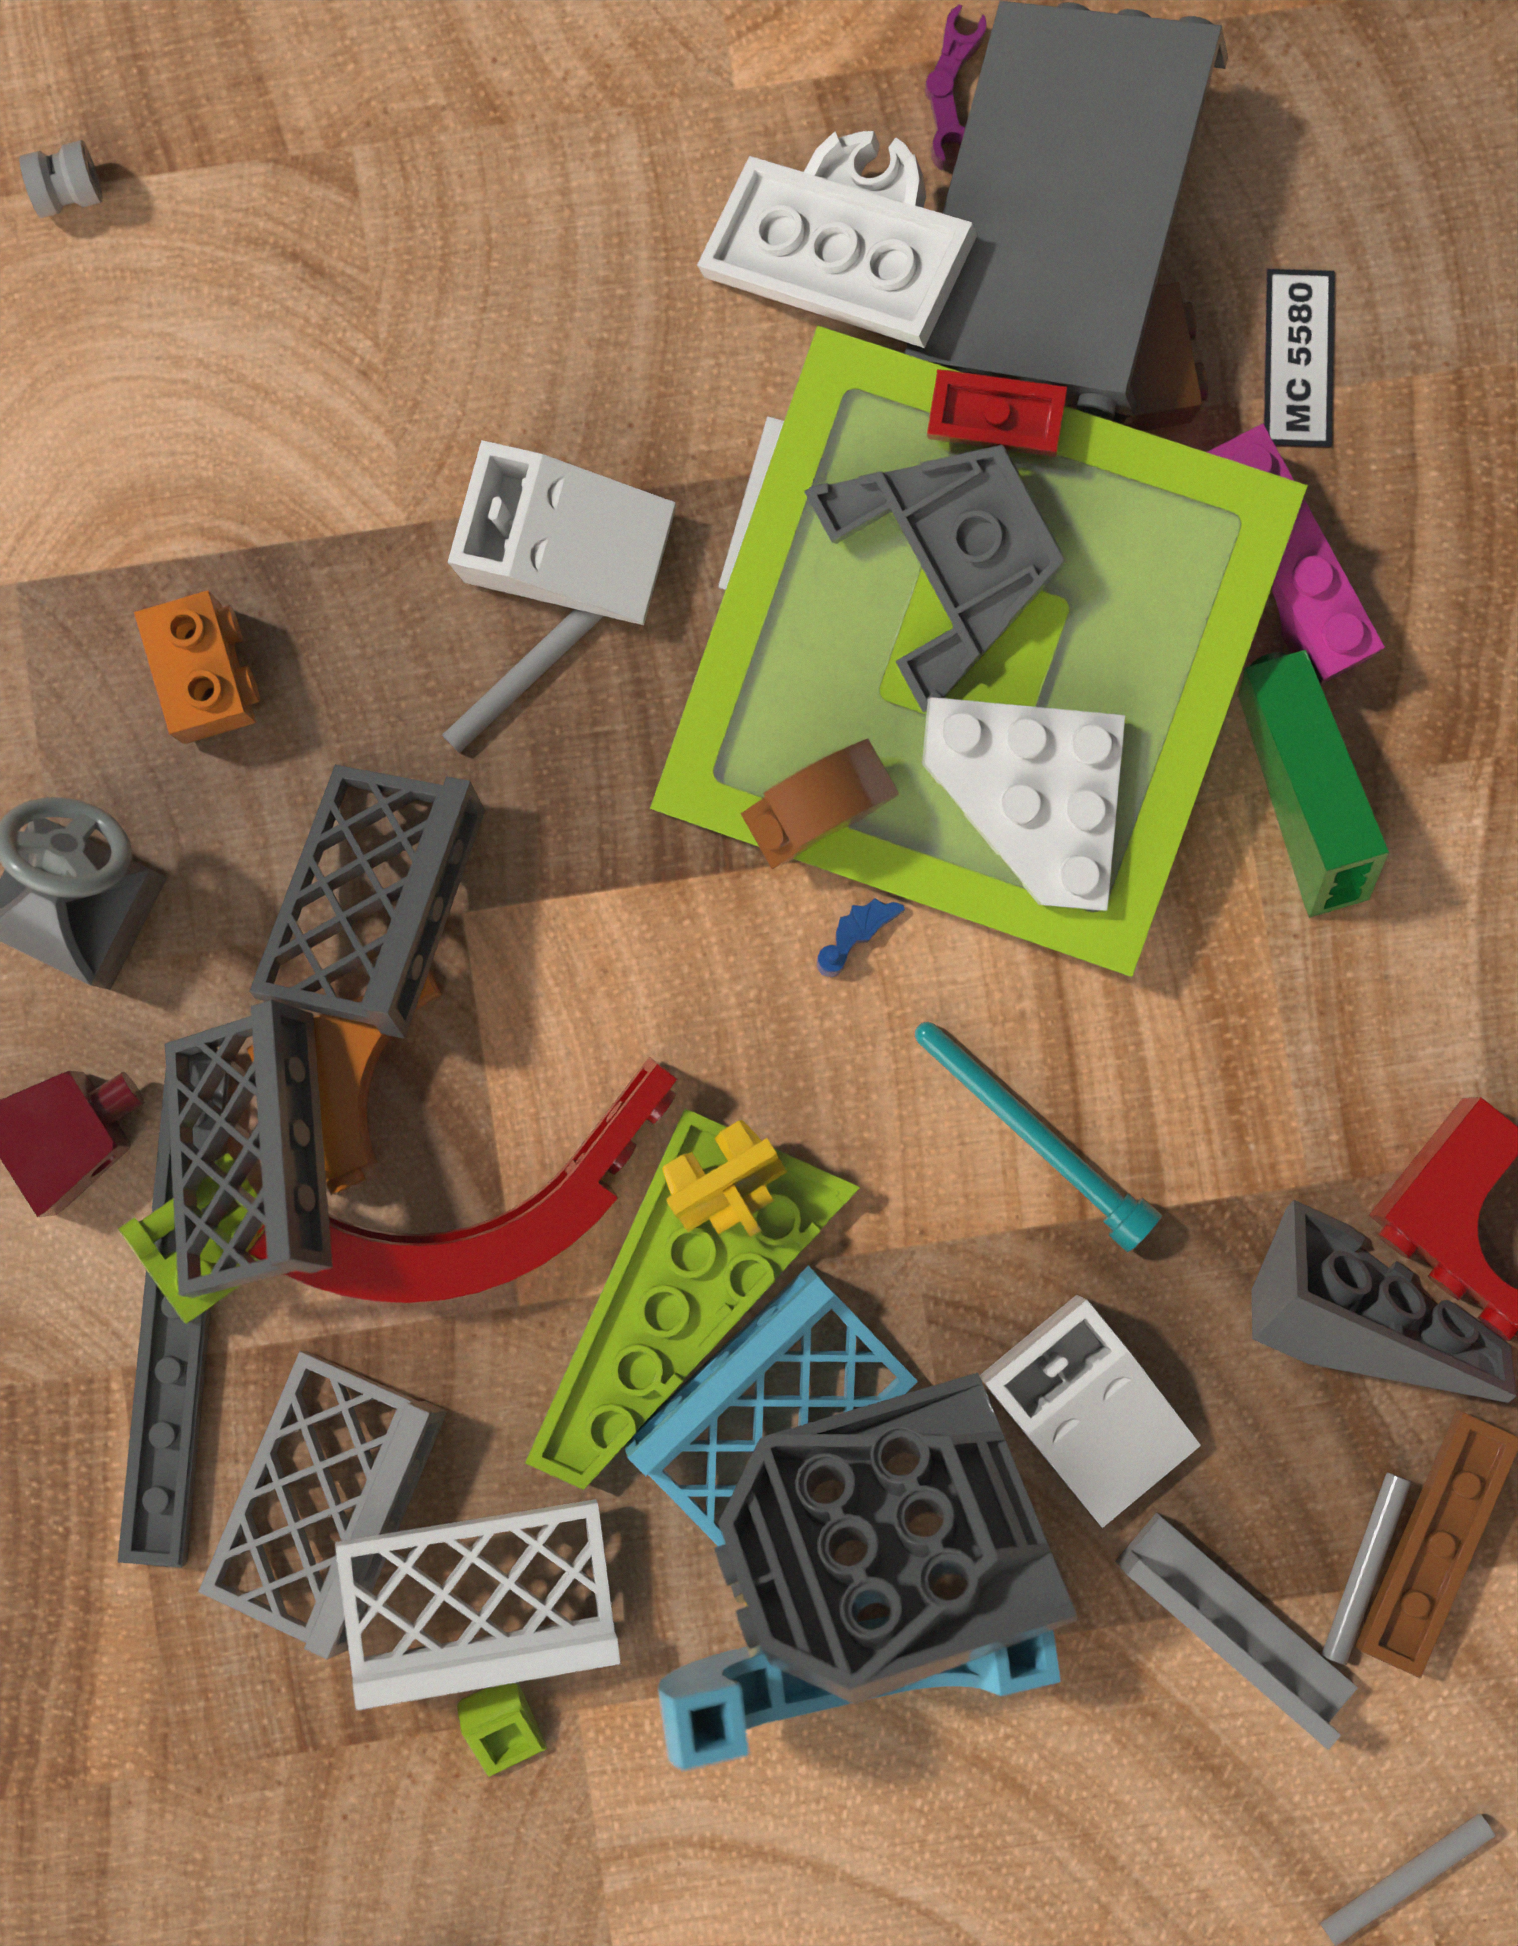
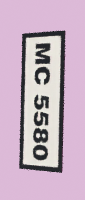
(1299, 357)

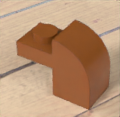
(819, 802)

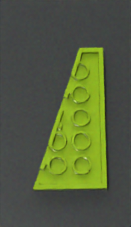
(673, 1303)

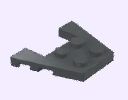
(974, 540)

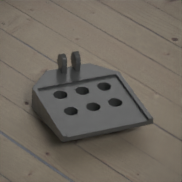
(808, 1605)

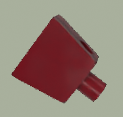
(64, 1136)

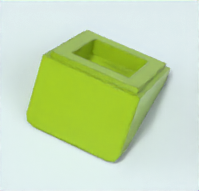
(500, 1727)

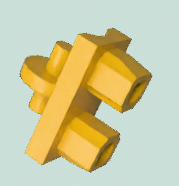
(731, 1190)

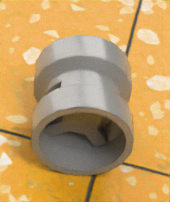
(60, 179)

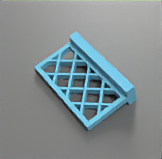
(734, 1370)

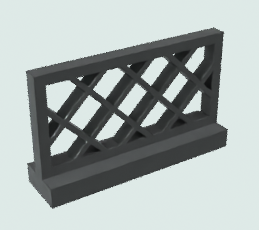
(416, 921)
(285, 1140)

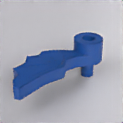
(855, 928)

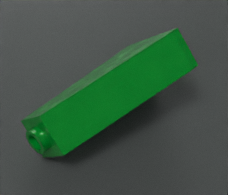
(1311, 783)

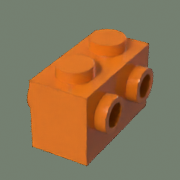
(193, 658)

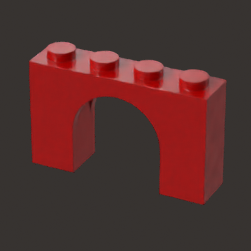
(1438, 1207)

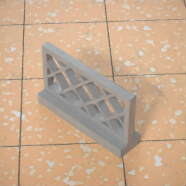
(377, 1509)

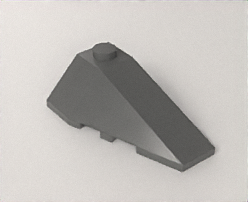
(1352, 1313)

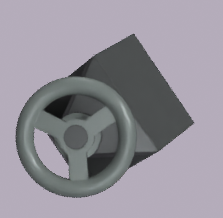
(69, 895)

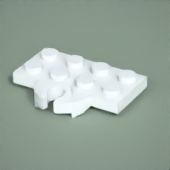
(842, 239)

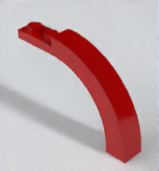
(499, 1250)

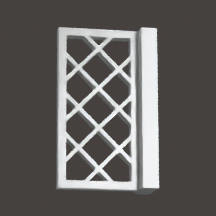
(487, 1659)

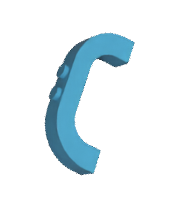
(725, 1694)

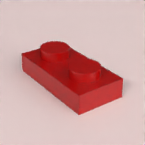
(996, 412)

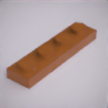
(1438, 1544)

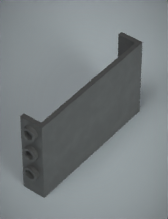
(1071, 194)

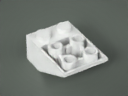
(560, 534)
(1090, 1409)

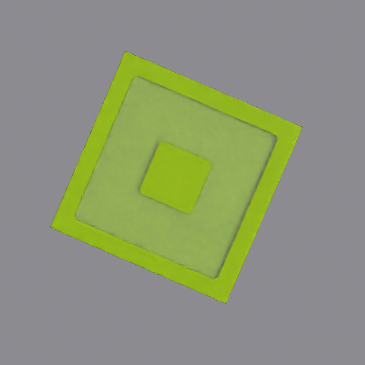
(1140, 623)

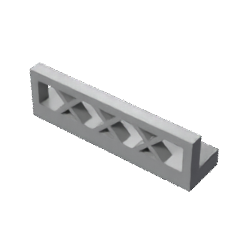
(1237, 1627)

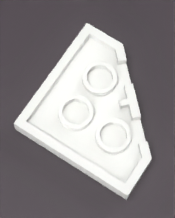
(1034, 789)

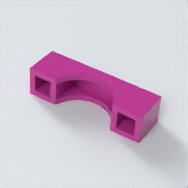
(1310, 587)

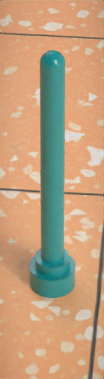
(1126, 1217)

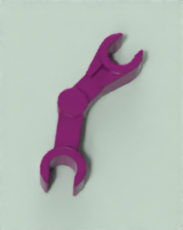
(940, 82)

